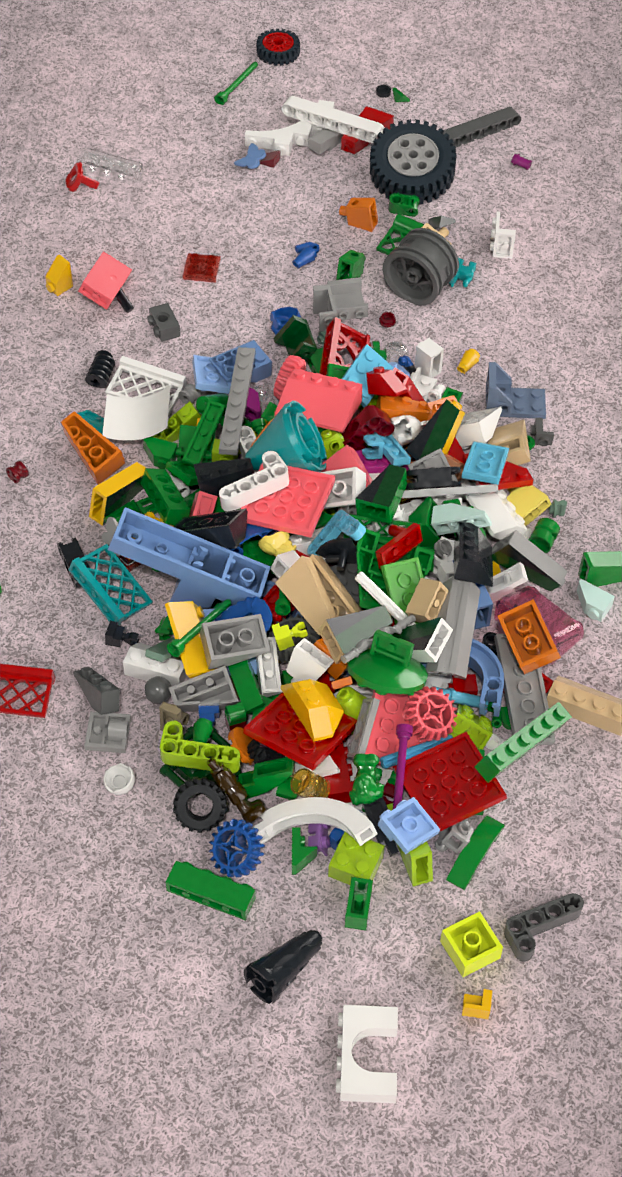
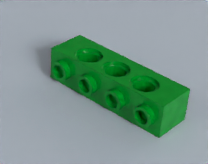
(165, 496)

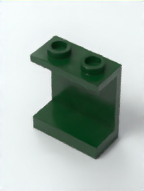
(296, 338)

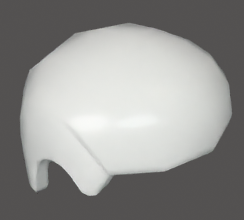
(119, 779)

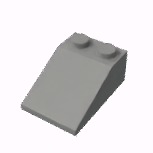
(233, 640)

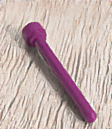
(404, 732)

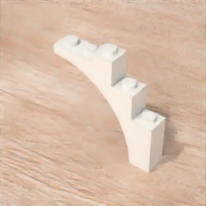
(284, 138)

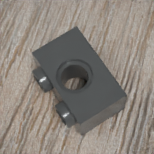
(164, 322)

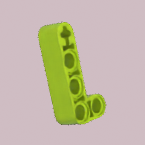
(200, 751)

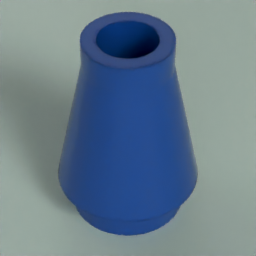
(306, 256)

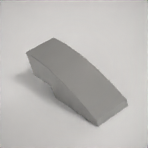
(324, 140)

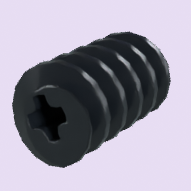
(100, 369)

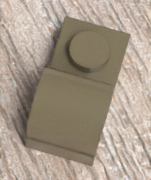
(171, 712)

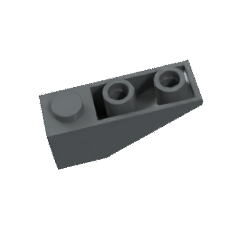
(100, 693)

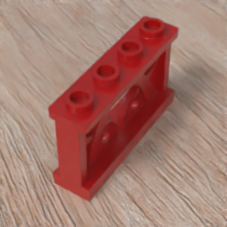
(341, 333)

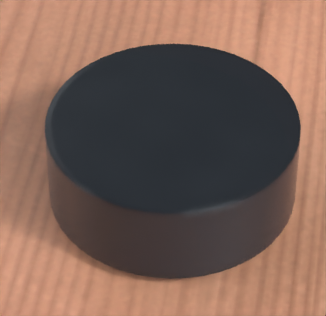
(383, 91)

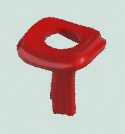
(79, 178)

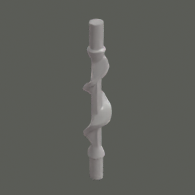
(366, 643)

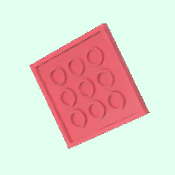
(295, 506)
(390, 714)

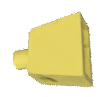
(528, 502)

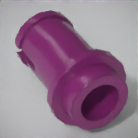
(521, 161)

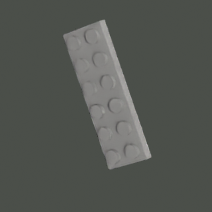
(523, 693)

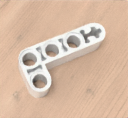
(258, 485)

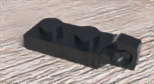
(373, 813)

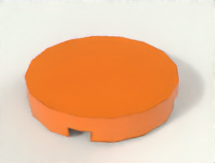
(241, 742)

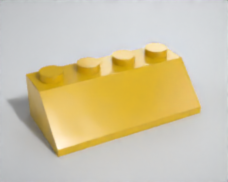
(183, 618)

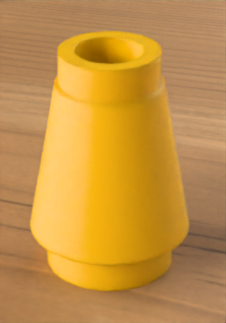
(468, 360)

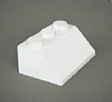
(347, 486)
(499, 511)
(145, 668)

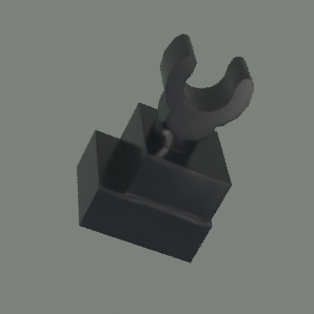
(116, 635)

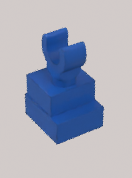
(209, 713)

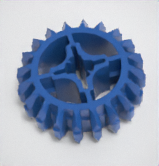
(230, 864)

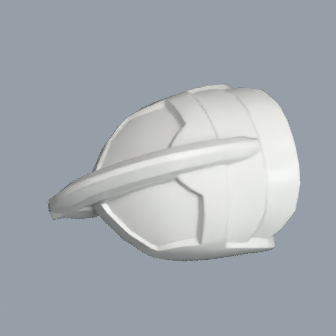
(406, 428)

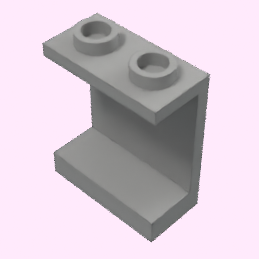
(348, 298)
(324, 305)

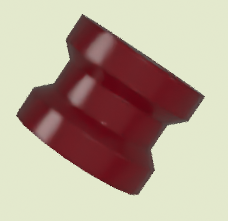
(17, 472)

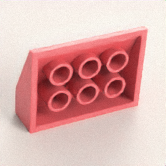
(325, 398)

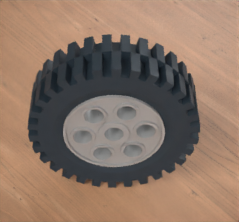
(413, 160)

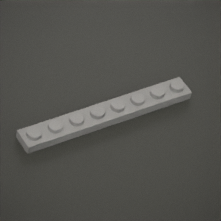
(237, 401)

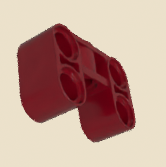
(367, 422)

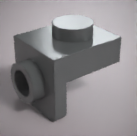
(541, 437)

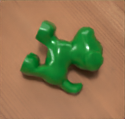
(366, 783)

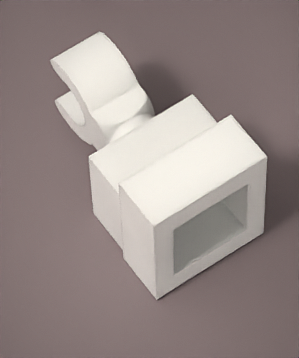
(445, 568)

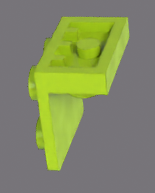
(477, 727)

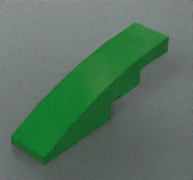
(246, 686)

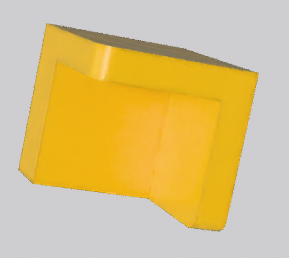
(476, 1005)

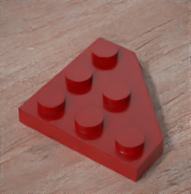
(511, 477)

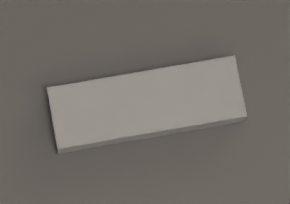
(363, 727)

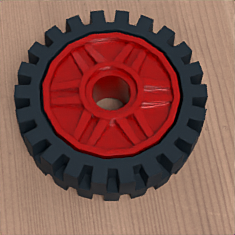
(278, 47)

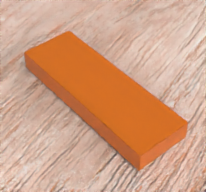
(342, 682)

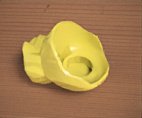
(276, 543)

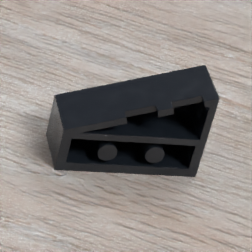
(218, 474)

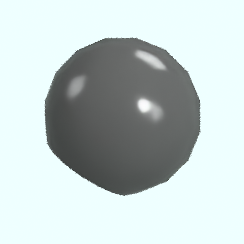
(157, 690)

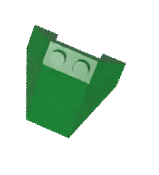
(368, 564)

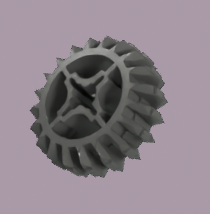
(312, 637)

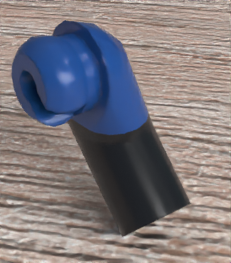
(406, 362)

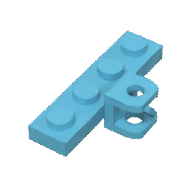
(385, 445)

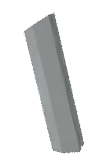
(460, 614)

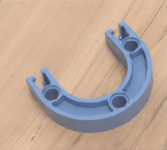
(491, 673)

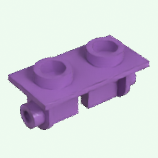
(321, 839)

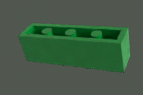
(210, 889)

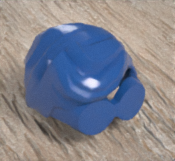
(281, 316)

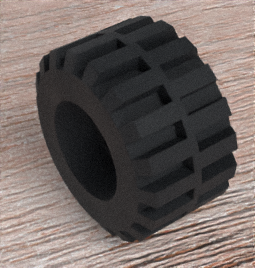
(193, 821)

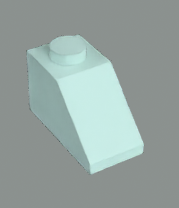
(594, 600)

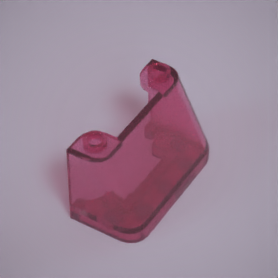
(561, 626)

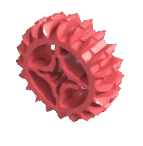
(287, 368)
(438, 726)

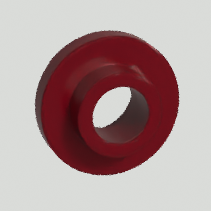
(387, 319)

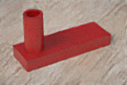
(403, 541)

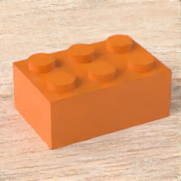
(529, 636)

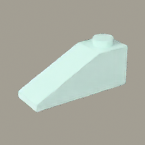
(448, 516)

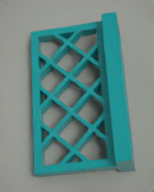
(96, 589)

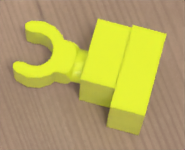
(284, 635)

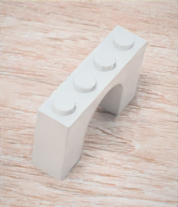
(355, 1082)

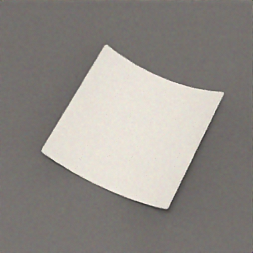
(136, 416)

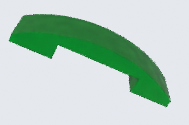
(474, 852)

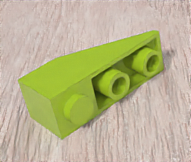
(185, 416)

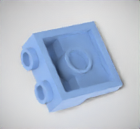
(408, 825)

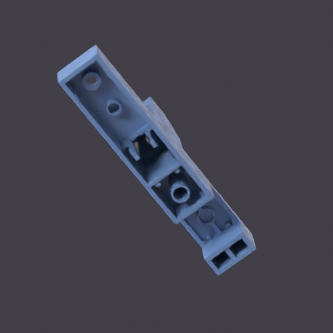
(201, 567)

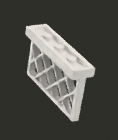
(149, 372)

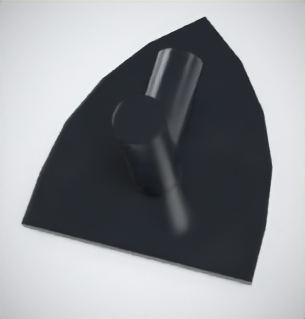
(339, 550)

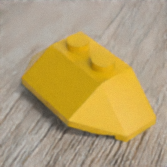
(315, 707)

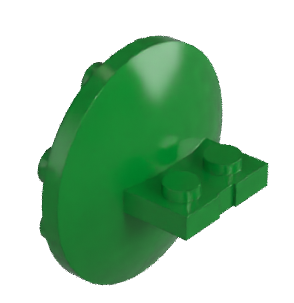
(388, 666)

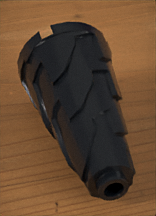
(281, 965)

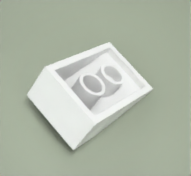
(478, 427)

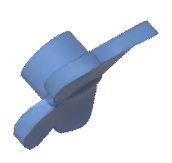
(253, 157)

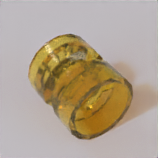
(309, 784)

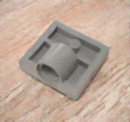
(107, 732)

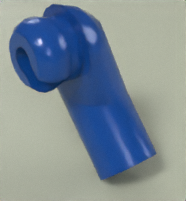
(298, 248)

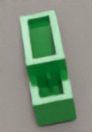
(266, 776)

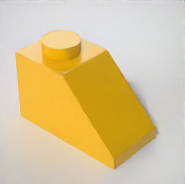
(59, 276)

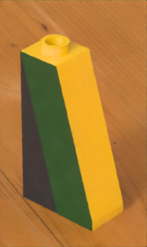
(438, 431)
(116, 492)

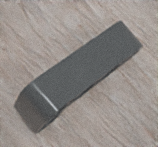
(545, 920)

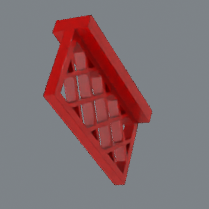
(28, 675)

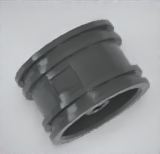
(420, 266)

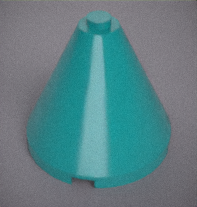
(293, 438)

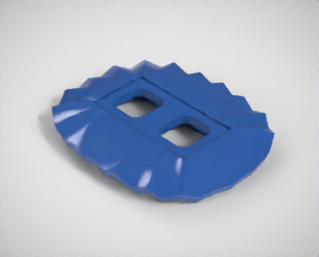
(249, 605)

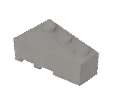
(208, 689)

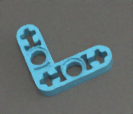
(338, 523)

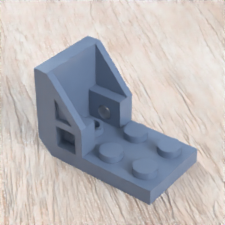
(513, 401)

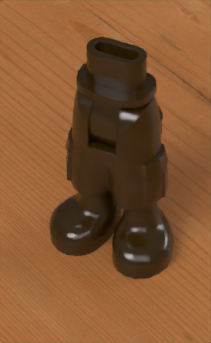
(235, 791)

